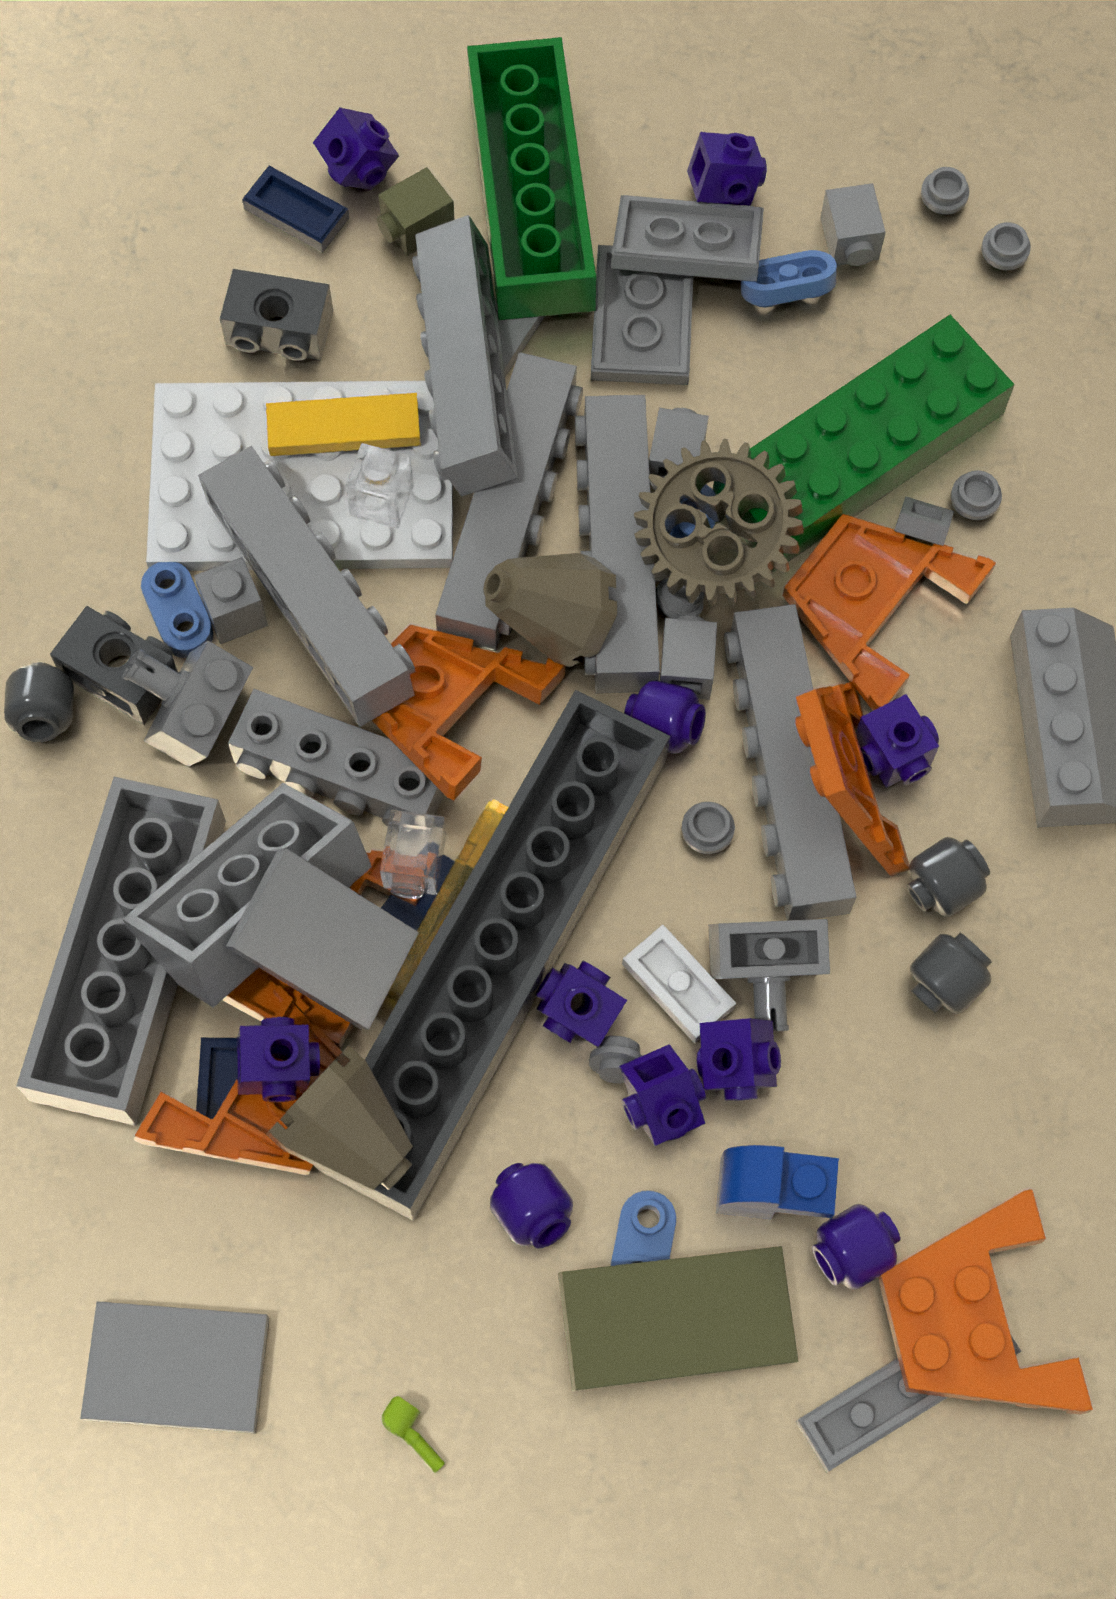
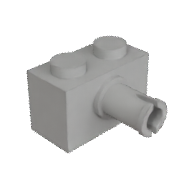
(192, 701)
(768, 957)

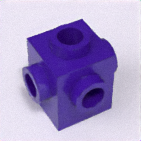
(356, 149)
(726, 168)
(897, 742)
(598, 1007)
(738, 1057)
(263, 1074)
(662, 1095)

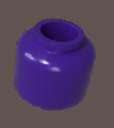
(670, 710)
(531, 1205)
(856, 1246)

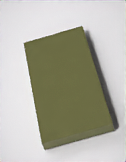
(677, 1317)

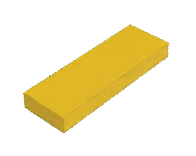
(342, 424)

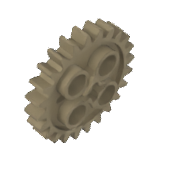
(746, 487)

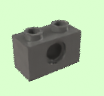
(258, 297)
(90, 647)

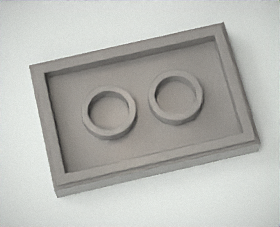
(687, 238)
(641, 325)
(322, 939)
(175, 1367)

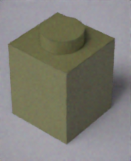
(412, 208)

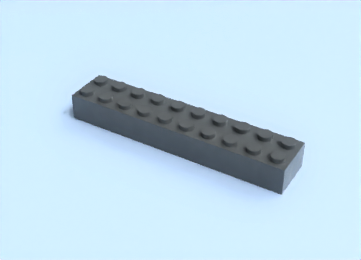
(508, 932)

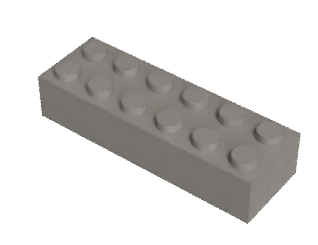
(106, 989)

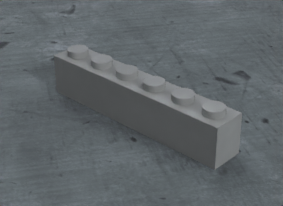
(464, 357)
(614, 476)
(506, 516)
(308, 586)
(802, 826)

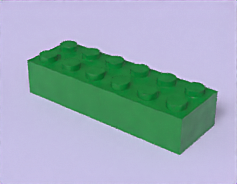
(531, 179)
(884, 427)

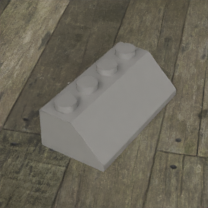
(1068, 714)
(200, 906)

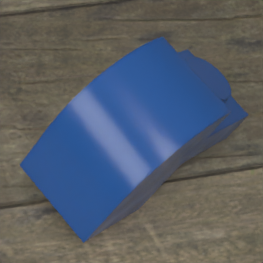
(767, 1180)

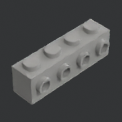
(329, 759)

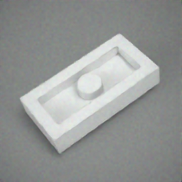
(678, 982)

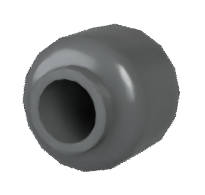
(38, 702)
(948, 876)
(950, 973)

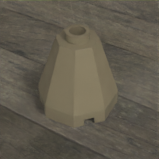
(554, 603)
(346, 1126)

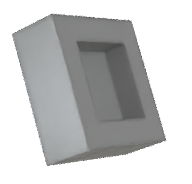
(924, 521)

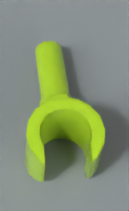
(398, 1419)

